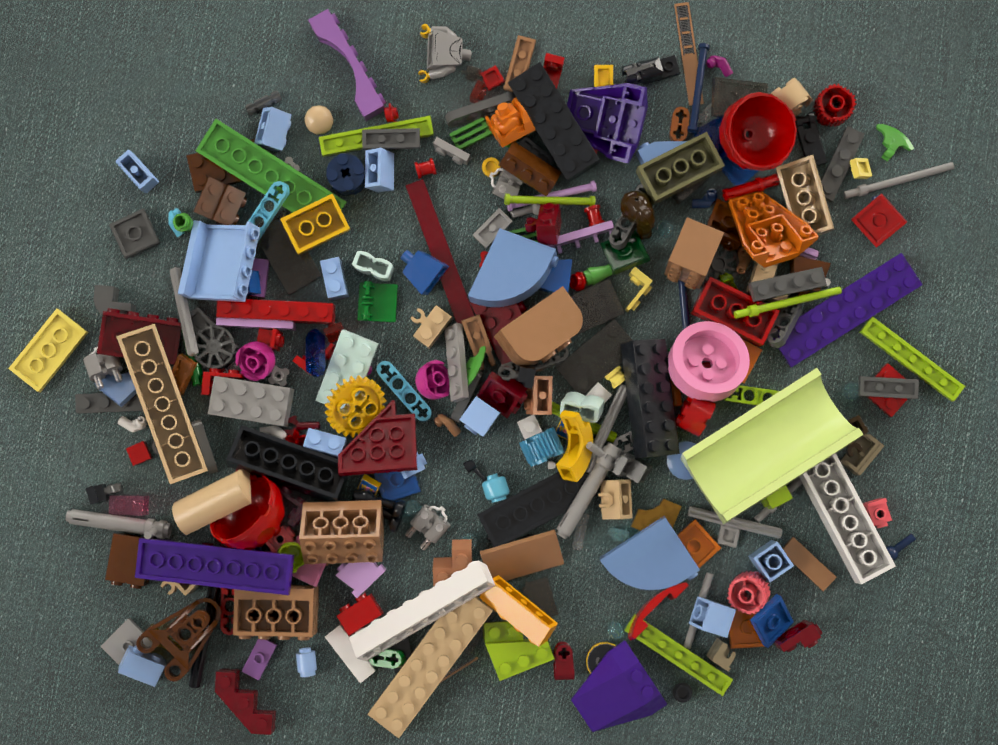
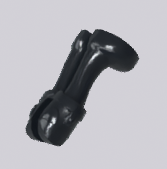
(393, 513)

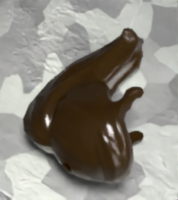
(639, 212)

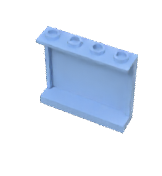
(219, 262)

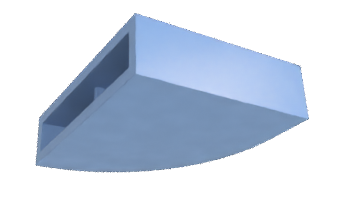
(512, 270)
(651, 558)

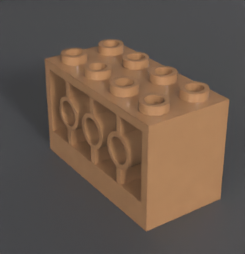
(693, 253)
(342, 532)
(302, 599)

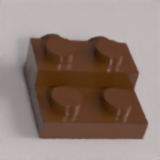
(220, 202)
(722, 219)

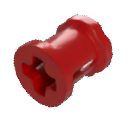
(425, 168)
(594, 215)

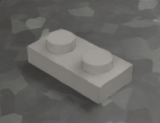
(444, 148)
(487, 232)

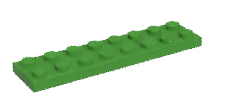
(259, 167)

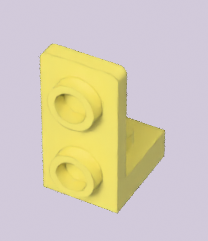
(639, 278)

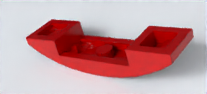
(638, 624)

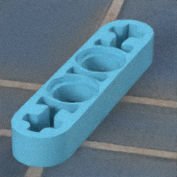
(262, 212)
(401, 393)

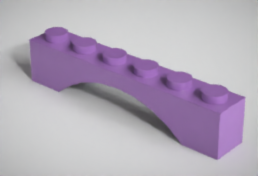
(328, 32)

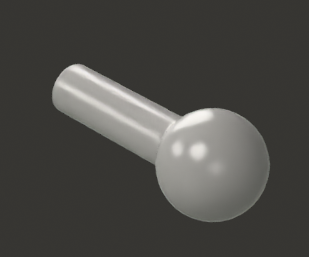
(533, 208)

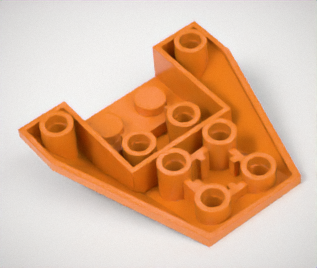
(769, 229)

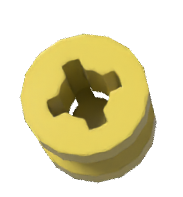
(616, 377)

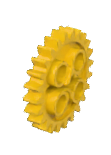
(346, 394)

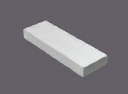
(341, 644)

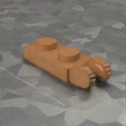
(477, 337)

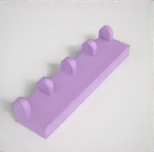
(583, 233)

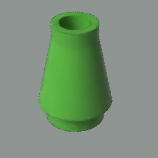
(183, 222)
(597, 274)

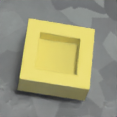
(860, 168)

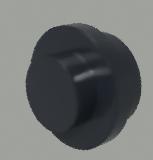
(682, 692)

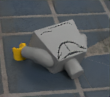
(443, 52)

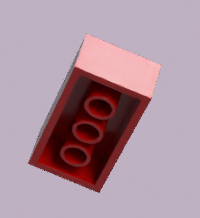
(718, 305)

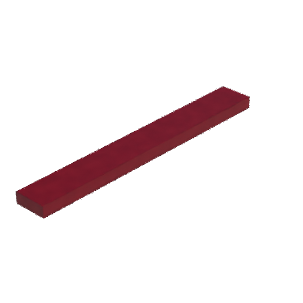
(439, 249)

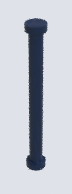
(703, 47)

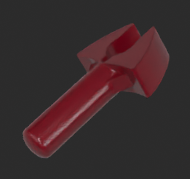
(301, 425)

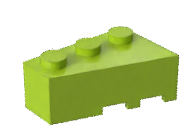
(517, 656)

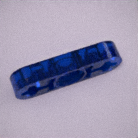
(315, 342)

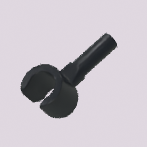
(470, 465)

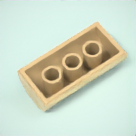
(805, 193)
(213, 502)

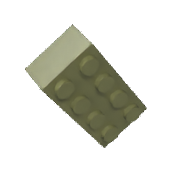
(679, 168)

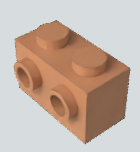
(539, 397)

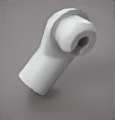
(134, 425)
(274, 431)

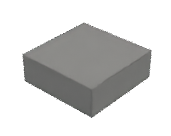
(728, 536)

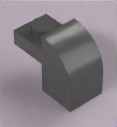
(107, 297)
(632, 468)

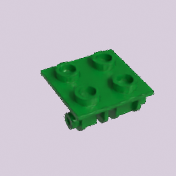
(377, 302)

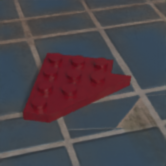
(382, 446)

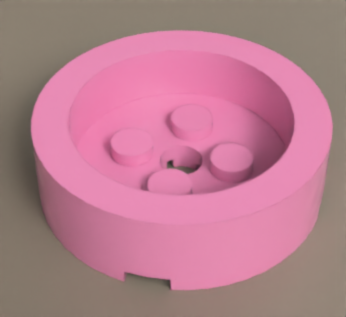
(708, 343)

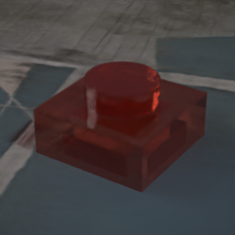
(478, 92)
(333, 331)

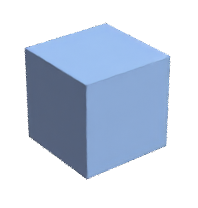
(479, 417)
(771, 560)
(712, 616)

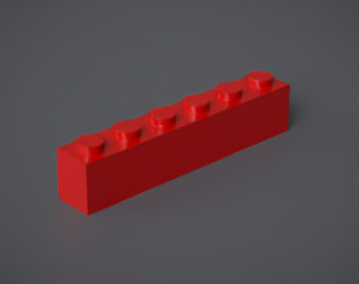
(278, 310)

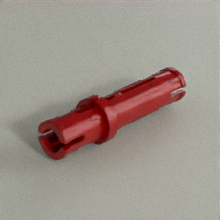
(758, 184)

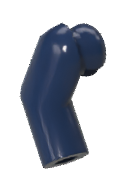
(707, 201)

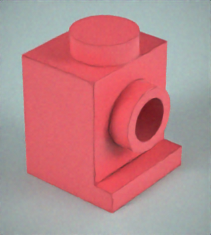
(873, 507)
(288, 536)

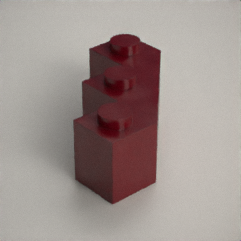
(243, 702)

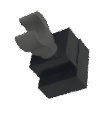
(524, 374)
(100, 492)

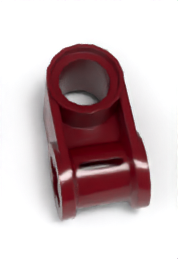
(563, 664)

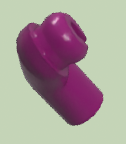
(719, 62)

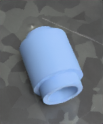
(306, 662)

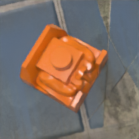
(509, 122)

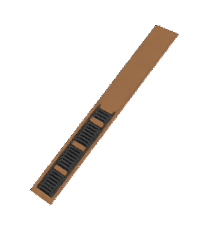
(687, 47)

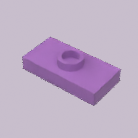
(262, 266)
(259, 658)

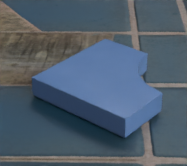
(119, 391)

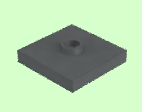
(134, 233)

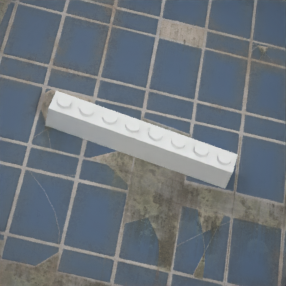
(421, 610)

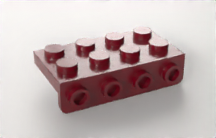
(497, 318)
(116, 324)

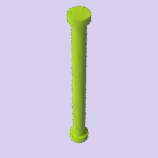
(554, 200)

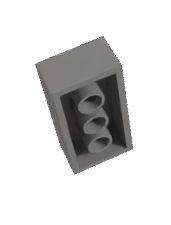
(251, 401)

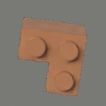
(461, 556)

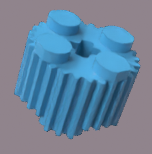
(541, 447)

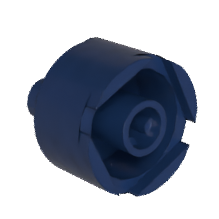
(343, 164)

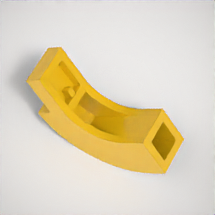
(576, 456)

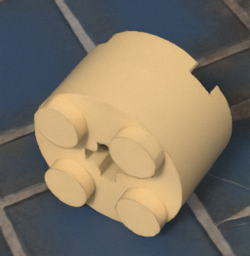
(793, 95)

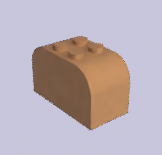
(541, 330)

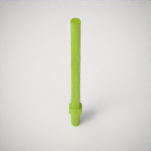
(754, 310)

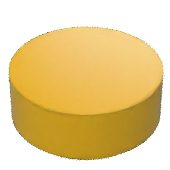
(490, 165)

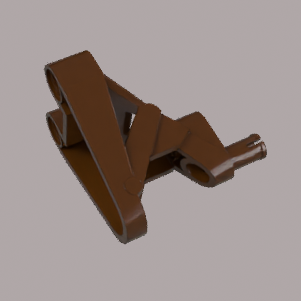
(196, 625)

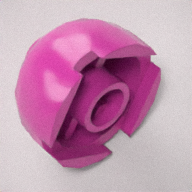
(255, 360)
(433, 380)

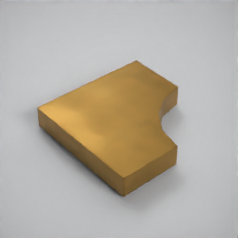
(646, 517)

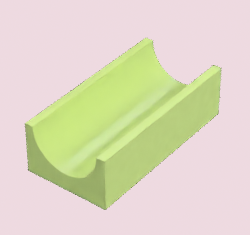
(769, 447)

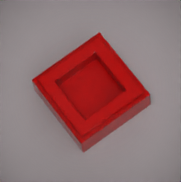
(492, 78)
(139, 453)

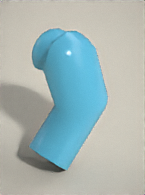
(172, 214)

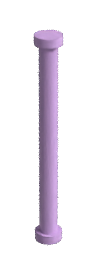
(562, 193)

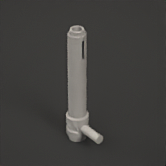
(603, 464)
(149, 528)

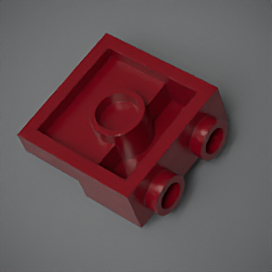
(503, 395)
(802, 633)

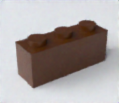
(530, 168)

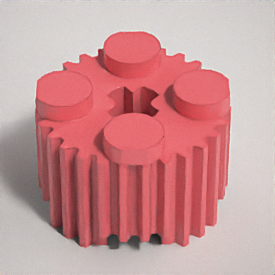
(755, 585)

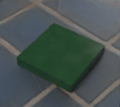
(630, 256)

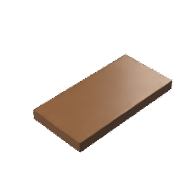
(523, 556)

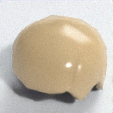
(318, 120)

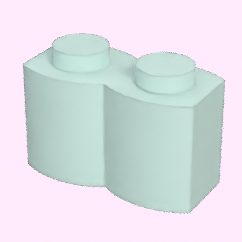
(378, 267)
(589, 406)

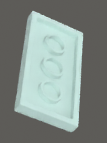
(350, 358)

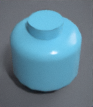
(495, 488)

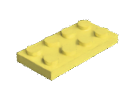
(48, 350)

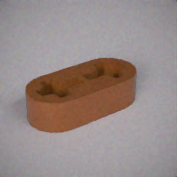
(683, 125)

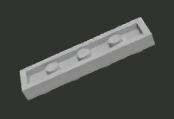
(456, 362)

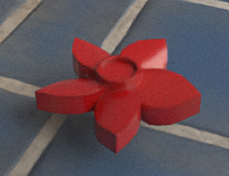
(295, 438)

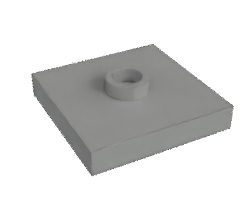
(124, 636)

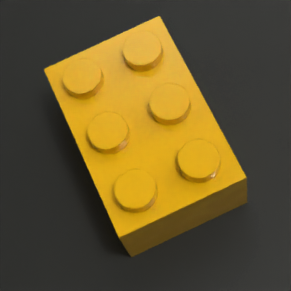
(315, 224)

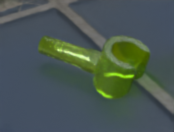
(728, 279)

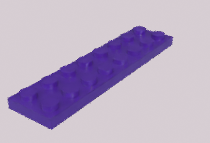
(849, 309)
(214, 566)

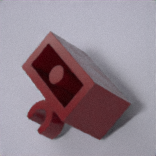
(547, 224)

